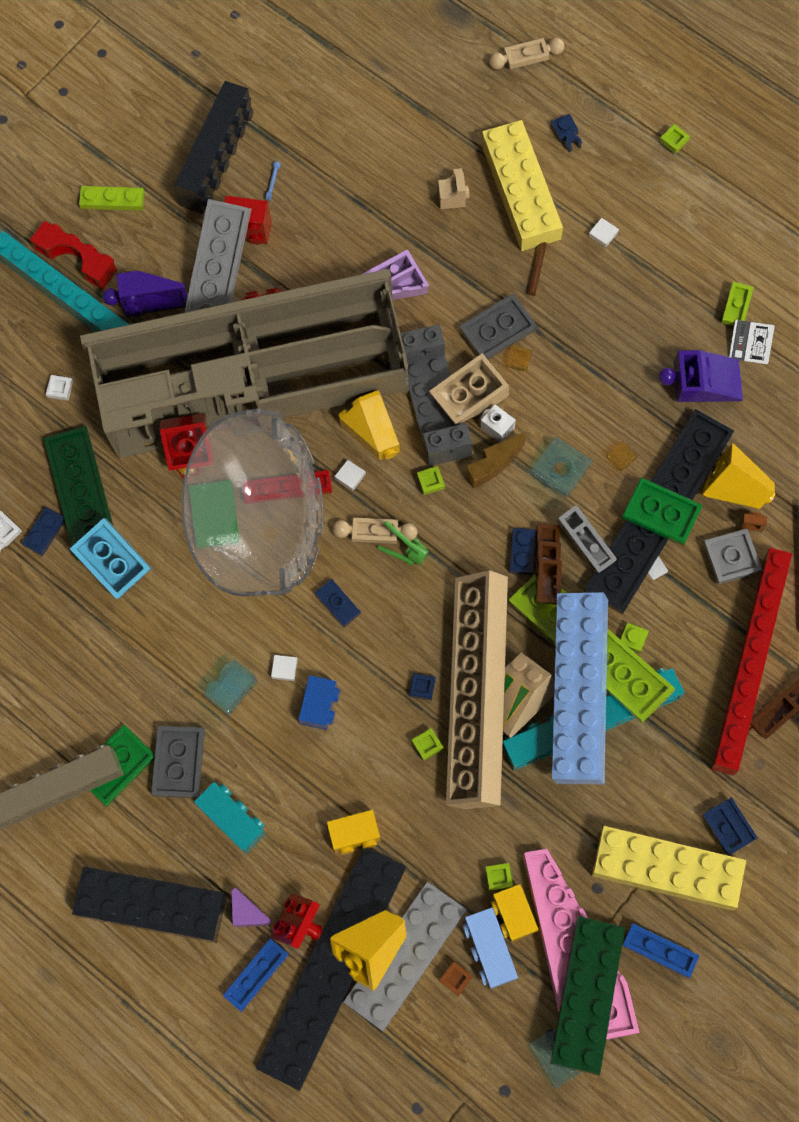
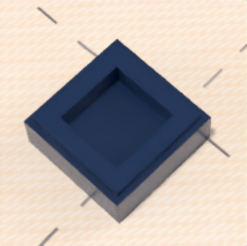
(422, 686)

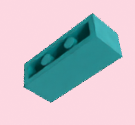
(231, 816)

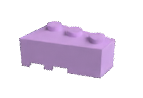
(405, 276)

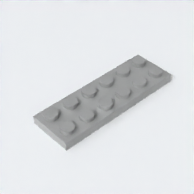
(218, 255)
(427, 928)

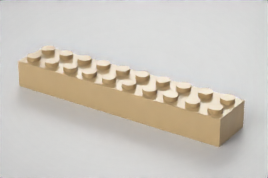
(477, 691)

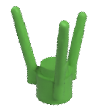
(416, 550)

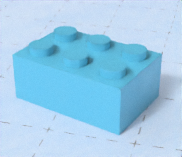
(111, 558)

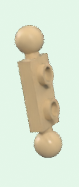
(526, 53)
(373, 530)

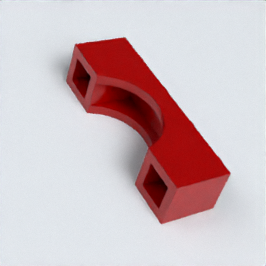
(53, 242)

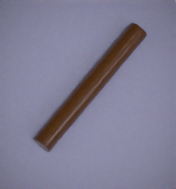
(536, 269)

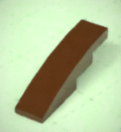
(548, 563)
(778, 711)

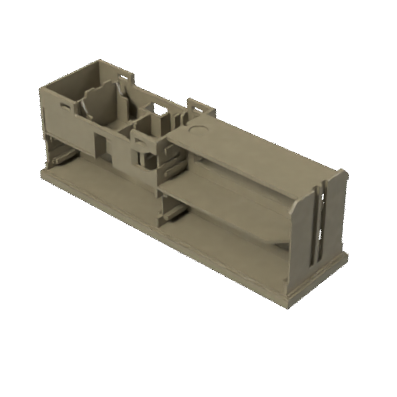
(136, 405)

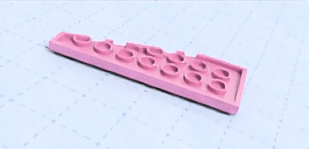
(556, 918)

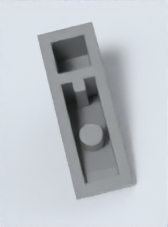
(586, 539)

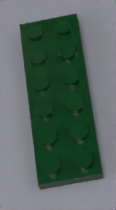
(77, 481)
(587, 996)

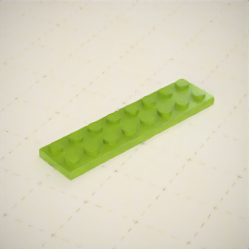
(628, 675)

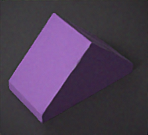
(246, 913)

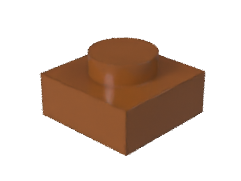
(753, 521)
(456, 979)

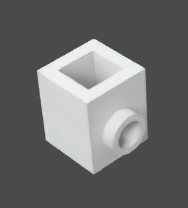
(497, 423)

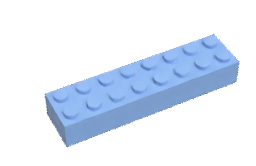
(580, 689)

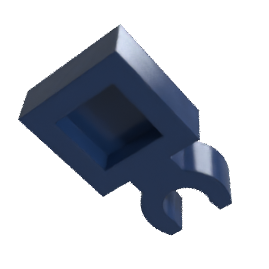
(566, 130)

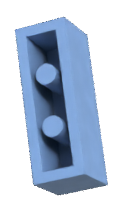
(490, 948)

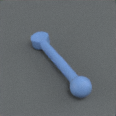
(276, 165)

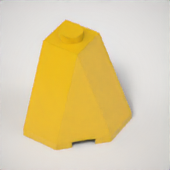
(371, 426)
(739, 481)
(370, 947)

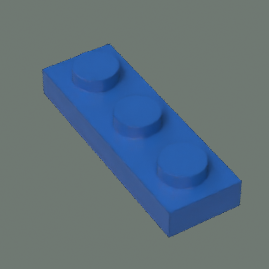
(660, 950)
(256, 975)

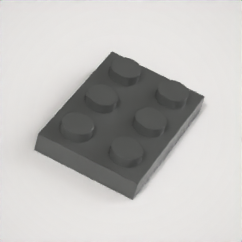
(498, 327)
(178, 762)

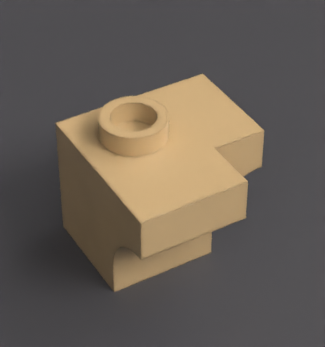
(453, 191)

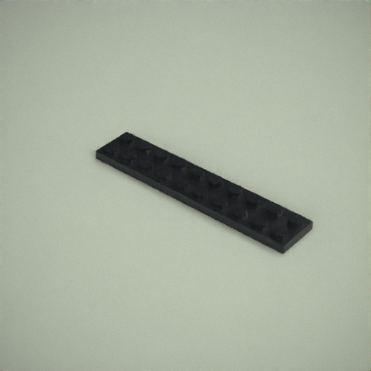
(680, 472)
(324, 978)

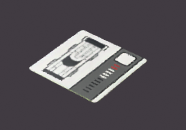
(751, 341)

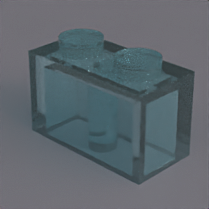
(230, 687)

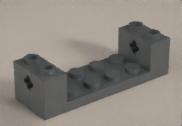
(424, 373)

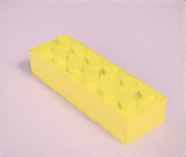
(521, 185)
(669, 868)

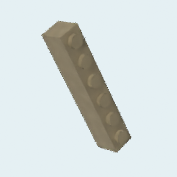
(58, 785)

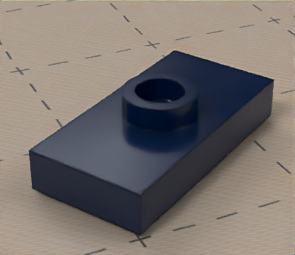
(337, 603)

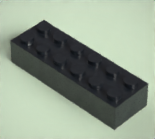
(214, 147)
(149, 904)

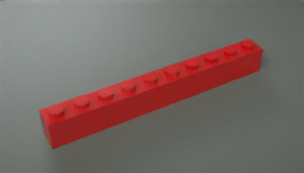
(751, 662)

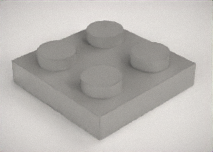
(732, 556)

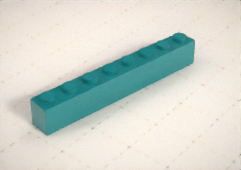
(56, 286)
(538, 739)

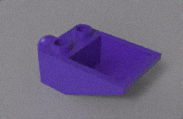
(146, 293)
(707, 378)

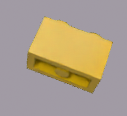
(354, 832)
(515, 913)

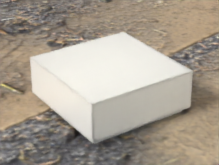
(603, 232)
(59, 387)
(350, 475)
(284, 668)

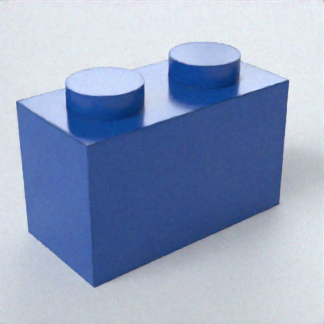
(318, 703)

